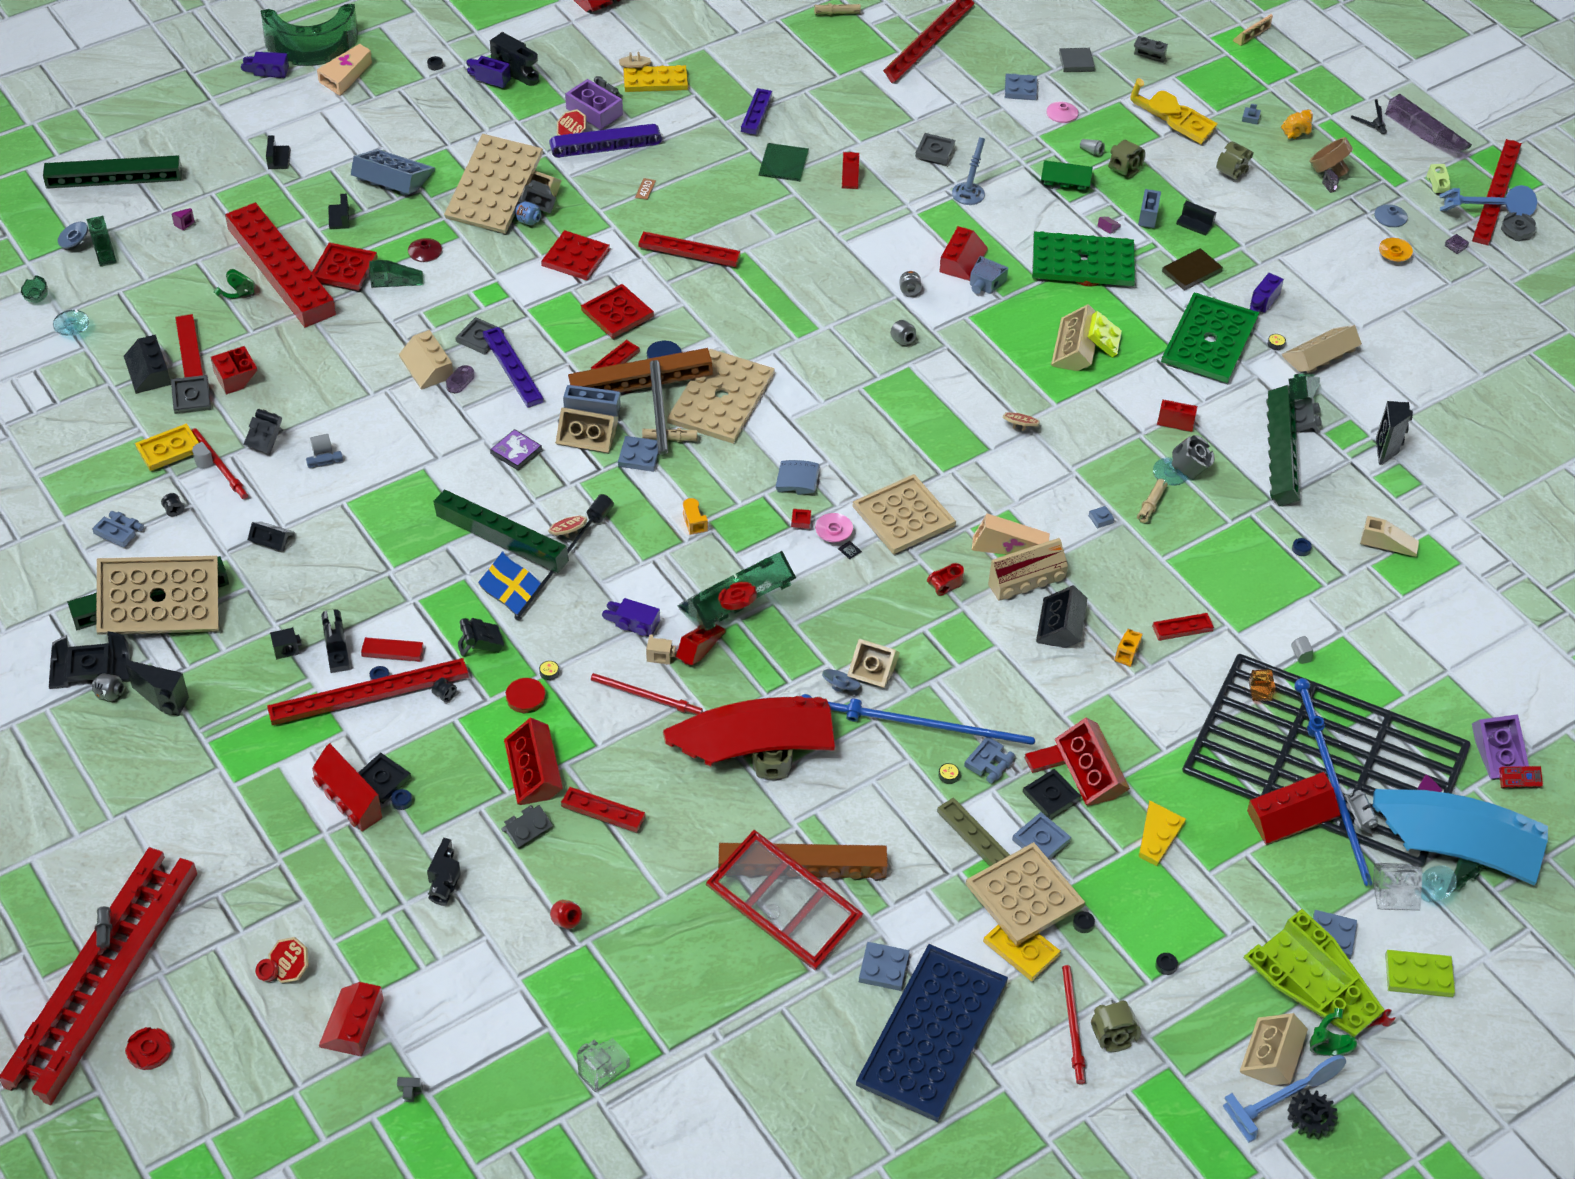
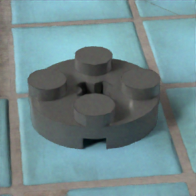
(1518, 226)

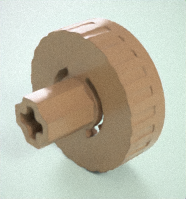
(1332, 157)

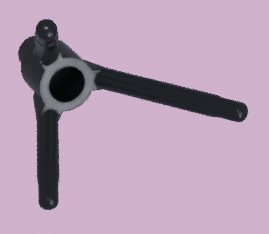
(1377, 123)

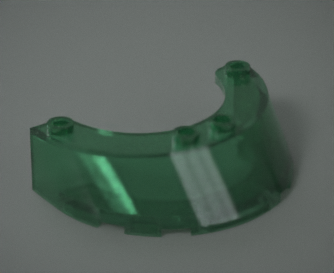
(313, 43)
(765, 575)

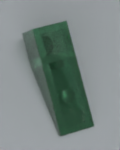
(391, 274)

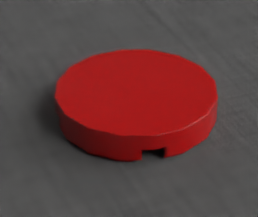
(737, 596)
(525, 695)
(148, 1048)

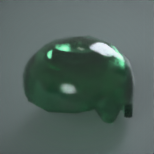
(34, 289)

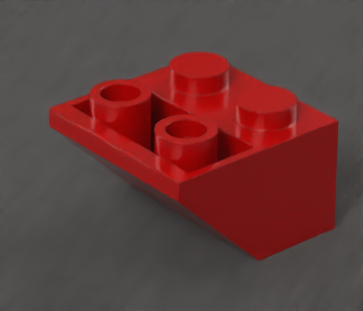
(233, 369)

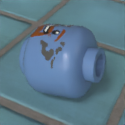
(528, 213)

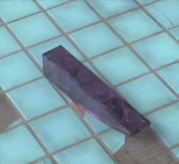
(1424, 125)

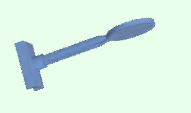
(1518, 199)
(1243, 1116)

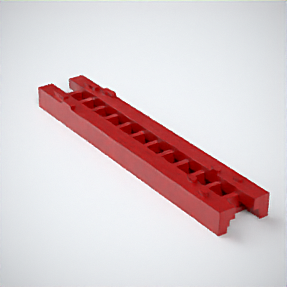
(109, 988)

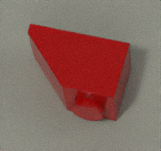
(850, 170)

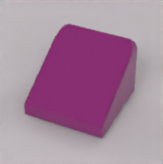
(183, 218)
(1108, 224)
(1429, 784)

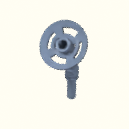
(969, 185)

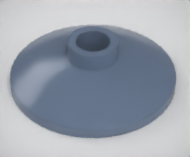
(1390, 215)
(73, 234)
(840, 680)

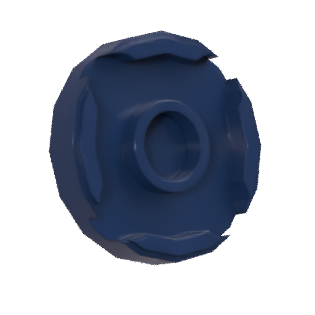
(662, 348)

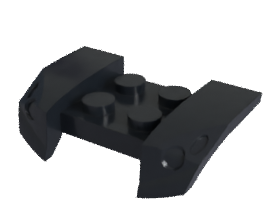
(87, 661)

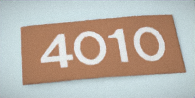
(645, 188)

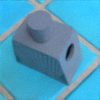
(987, 276)

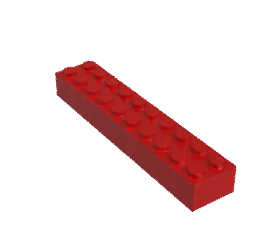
(280, 265)

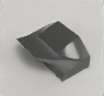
(538, 194)

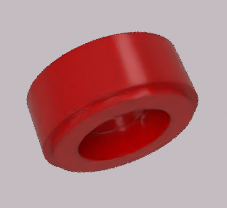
(267, 970)

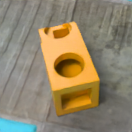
(694, 521)
(1128, 647)

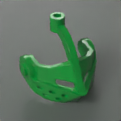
(239, 283)
(1337, 1043)

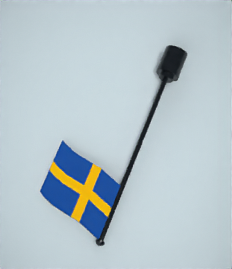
(517, 586)

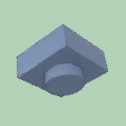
(1101, 517)

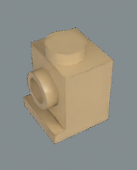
(660, 650)

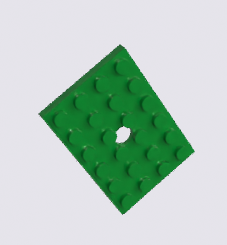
(1108, 261)
(1208, 317)

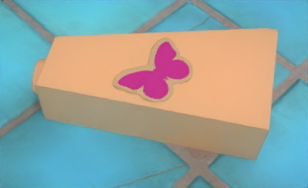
(345, 69)
(1005, 536)

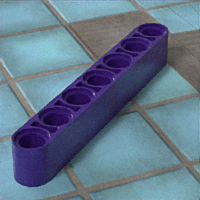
(605, 140)

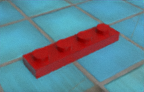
(603, 809)

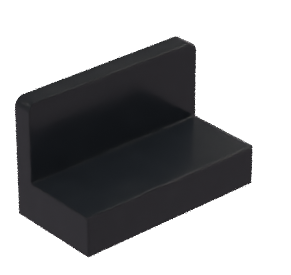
(276, 156)
(339, 214)
(1196, 218)
(269, 535)

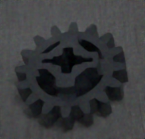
(1311, 1115)

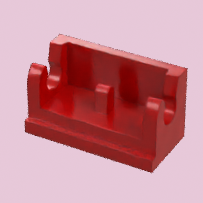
(1177, 415)

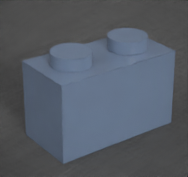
(1149, 208)

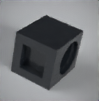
(285, 643)

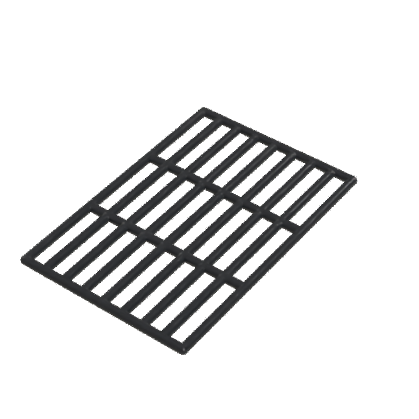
(1289, 741)

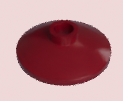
(424, 250)

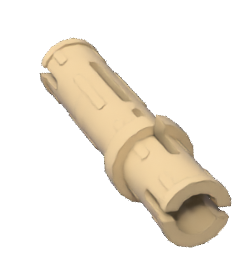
(837, 9)
(674, 435)
(1149, 505)

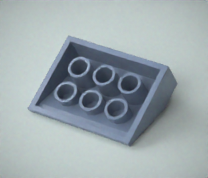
(390, 171)

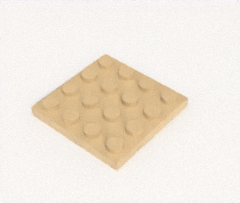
(904, 514)
(1025, 893)

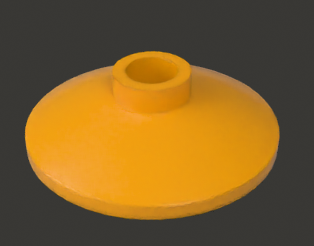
(1395, 249)

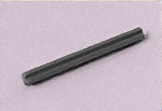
(658, 407)

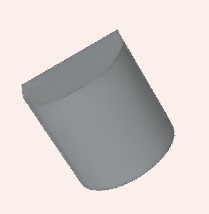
(321, 444)
(202, 456)
(1302, 649)

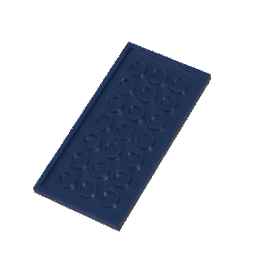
(932, 1032)

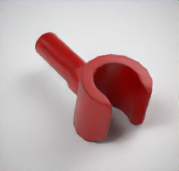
(1384, 1020)

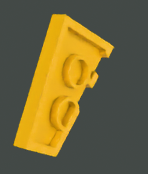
(1159, 832)

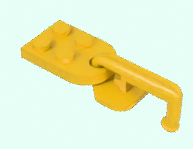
(1177, 116)

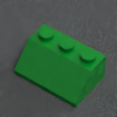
(1066, 175)

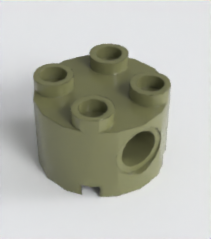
(1126, 158)
(1234, 160)
(772, 763)
(1115, 1026)

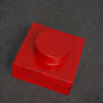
(801, 518)

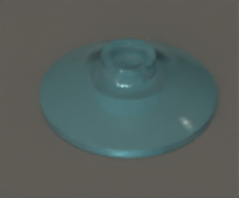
(70, 322)
(1164, 470)
(1437, 883)

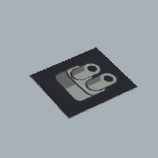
(849, 550)

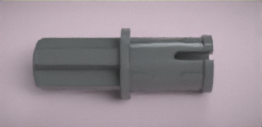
(103, 927)

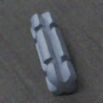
(324, 459)

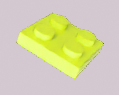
(1104, 334)

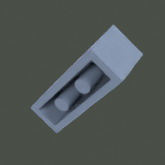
(592, 400)

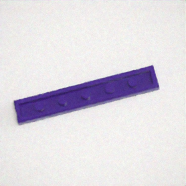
(513, 367)

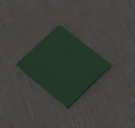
(783, 162)

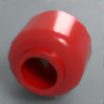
(566, 914)

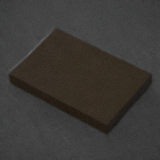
(1192, 269)

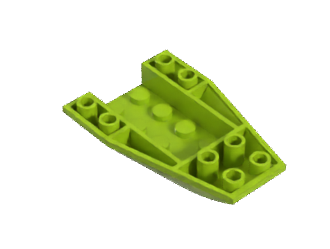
(1316, 973)

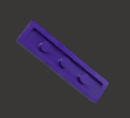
(756, 111)

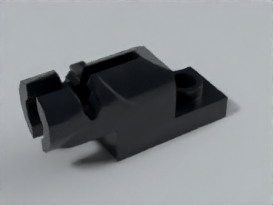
(335, 643)
(443, 873)

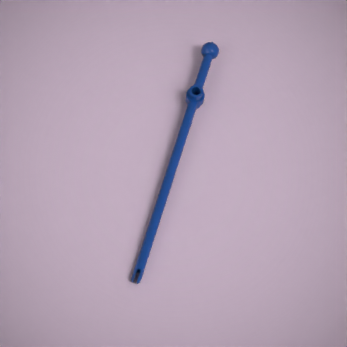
(855, 710)
(1315, 729)

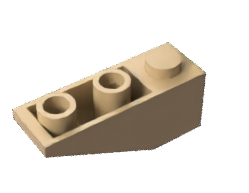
(1386, 536)

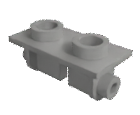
(1363, 818)

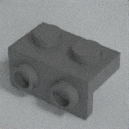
(1150, 49)
(1307, 415)
(526, 826)

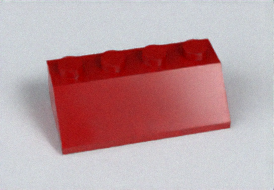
(533, 762)
(1091, 763)
(346, 789)
(1294, 808)

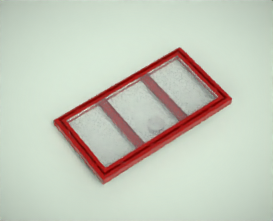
(784, 899)

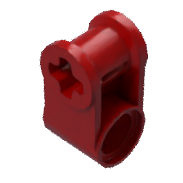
(947, 578)

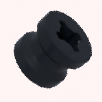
(172, 504)
(444, 689)

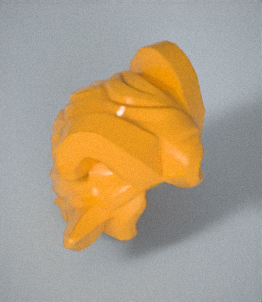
(1298, 124)

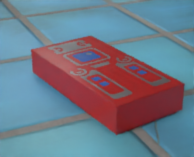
(1520, 776)

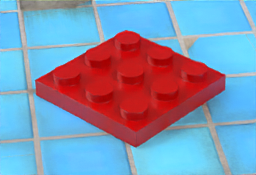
(575, 255)
(344, 266)
(617, 311)

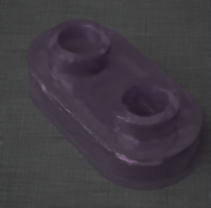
(460, 379)

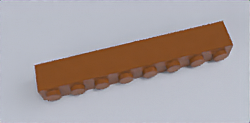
(638, 374)
(830, 860)

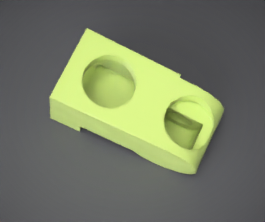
(1440, 181)

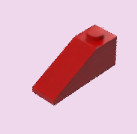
(698, 643)

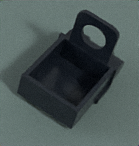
(263, 431)
(480, 636)

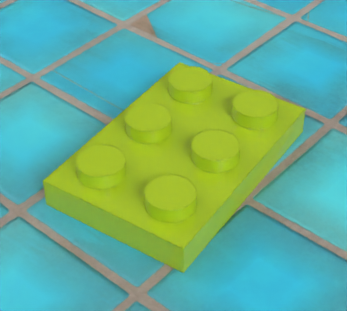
(1419, 973)

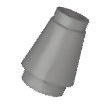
(1094, 147)

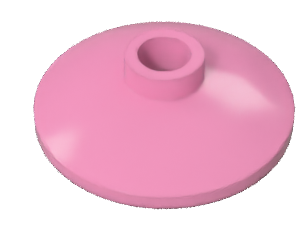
(1062, 112)
(834, 527)

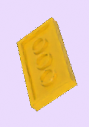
(655, 78)

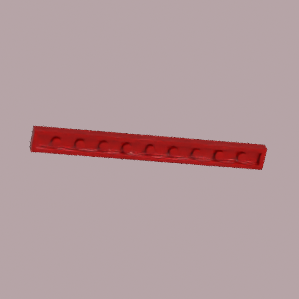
(927, 39)
(1497, 189)
(366, 691)

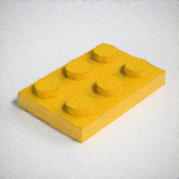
(167, 447)
(1028, 957)

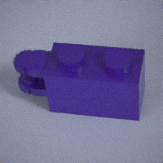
(266, 64)
(489, 71)
(1266, 293)
(633, 616)

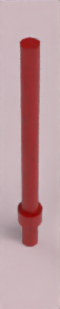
(235, 483)
(682, 705)
(1077, 1060)

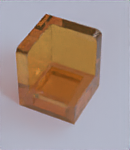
(1262, 685)

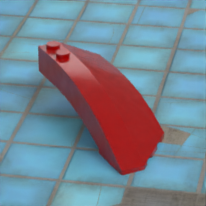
(755, 727)

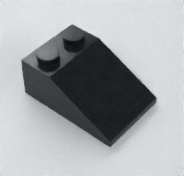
(159, 686)

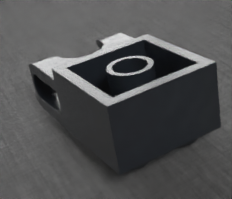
(514, 52)

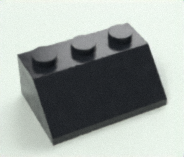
(146, 365)
(1392, 430)
(1062, 618)

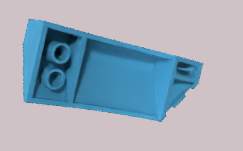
(1465, 829)

